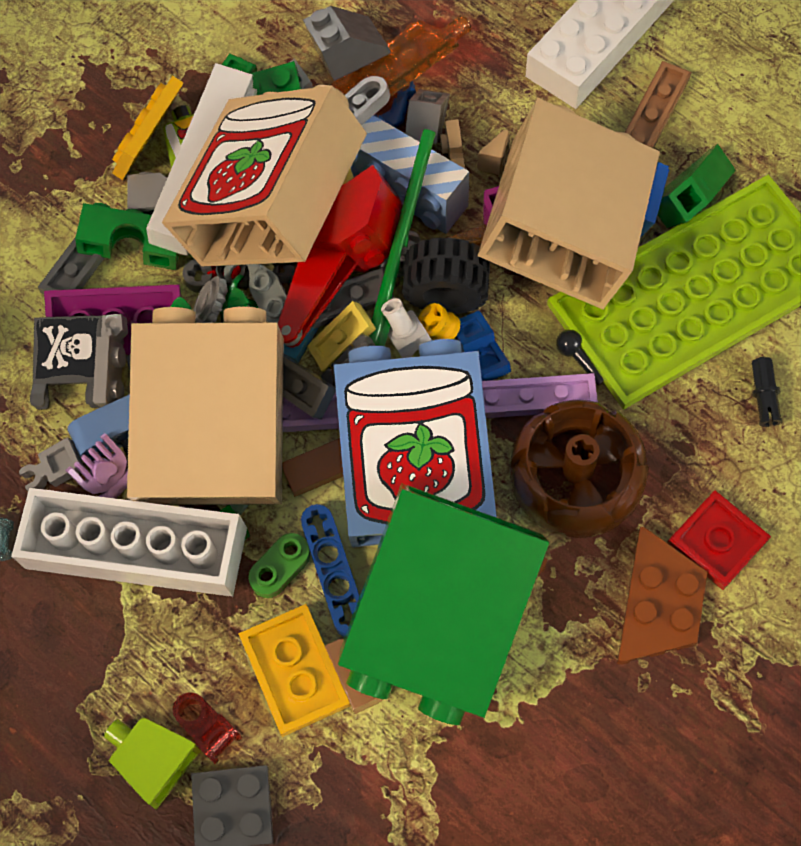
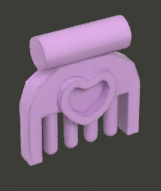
(105, 475)

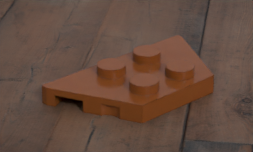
(661, 600)

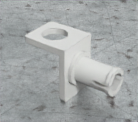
(405, 328)

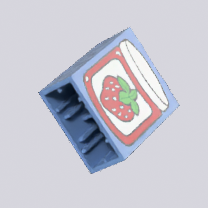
(412, 426)

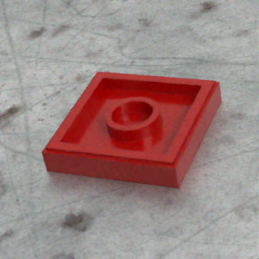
(719, 539)

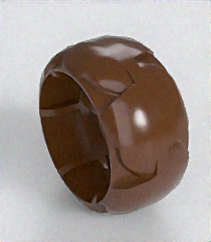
(606, 440)

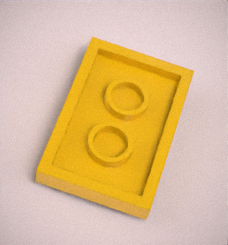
(145, 126)
(294, 670)

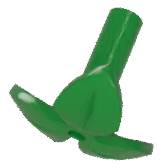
(236, 297)

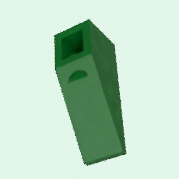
(695, 187)

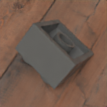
(344, 40)

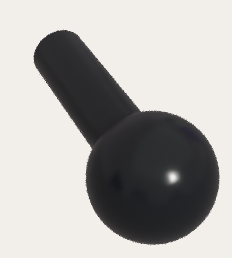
(569, 345)

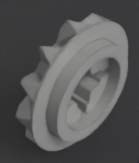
(210, 300)

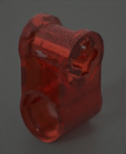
(210, 730)

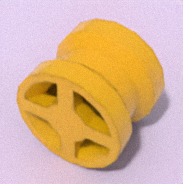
(439, 322)

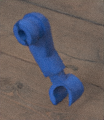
(399, 107)

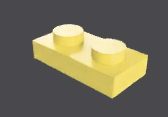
(340, 334)

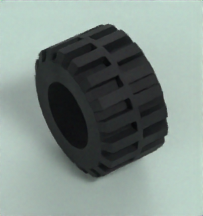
(446, 274)

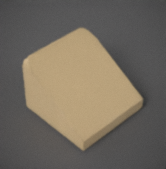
(494, 154)

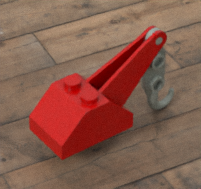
(352, 239)

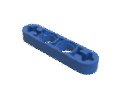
(330, 571)

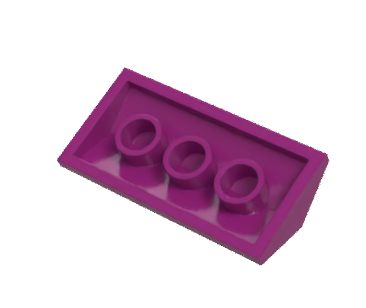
(132, 302)

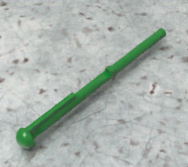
(401, 236)

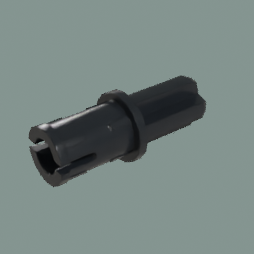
(766, 391)

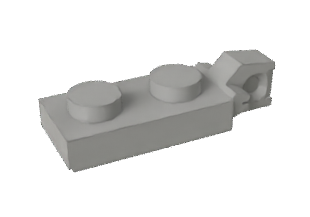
(109, 360)

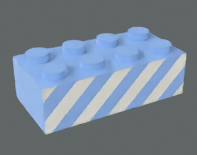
(393, 154)

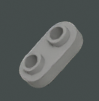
(368, 97)

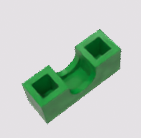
(104, 226)

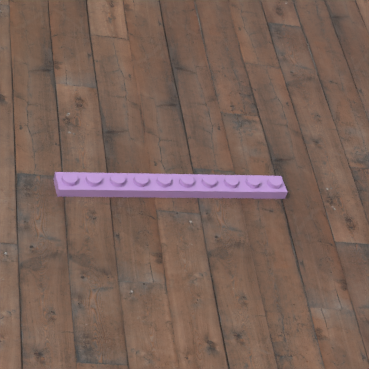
(501, 399)

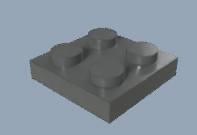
(232, 807)

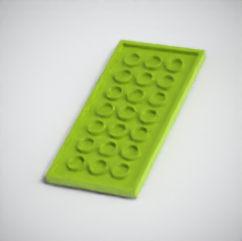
(693, 292)

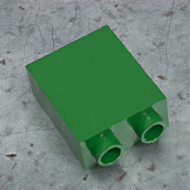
(441, 605)

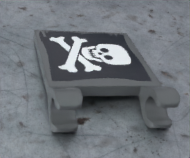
(64, 355)

